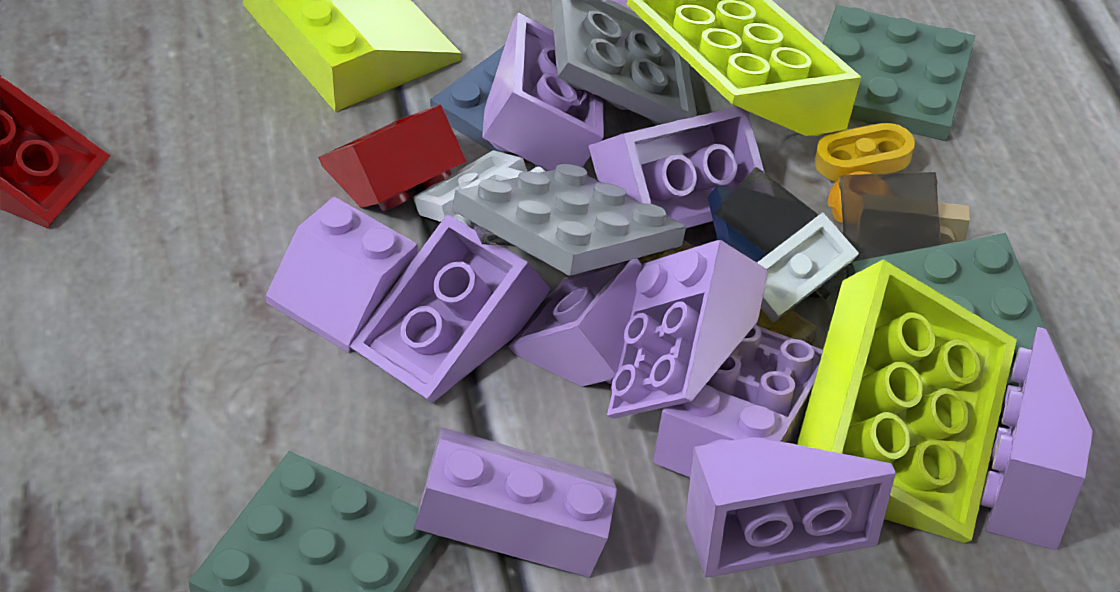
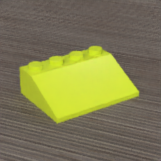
(354, 45)
(758, 60)
(914, 388)

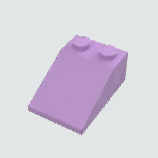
(534, 109)
(450, 310)
(781, 503)

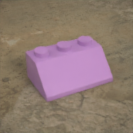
(680, 162)
(516, 502)

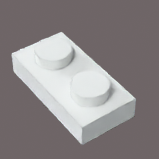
(803, 265)

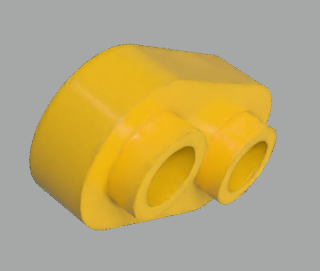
(870, 149)

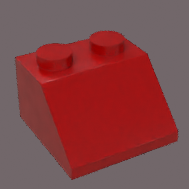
(396, 158)

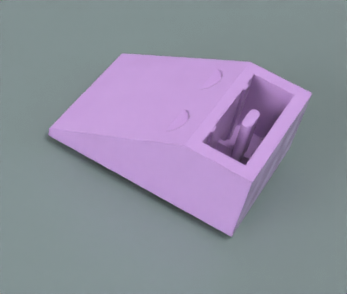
(684, 325)
(754, 393)
(1041, 452)

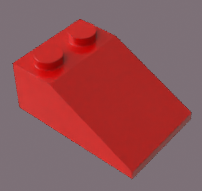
(41, 158)

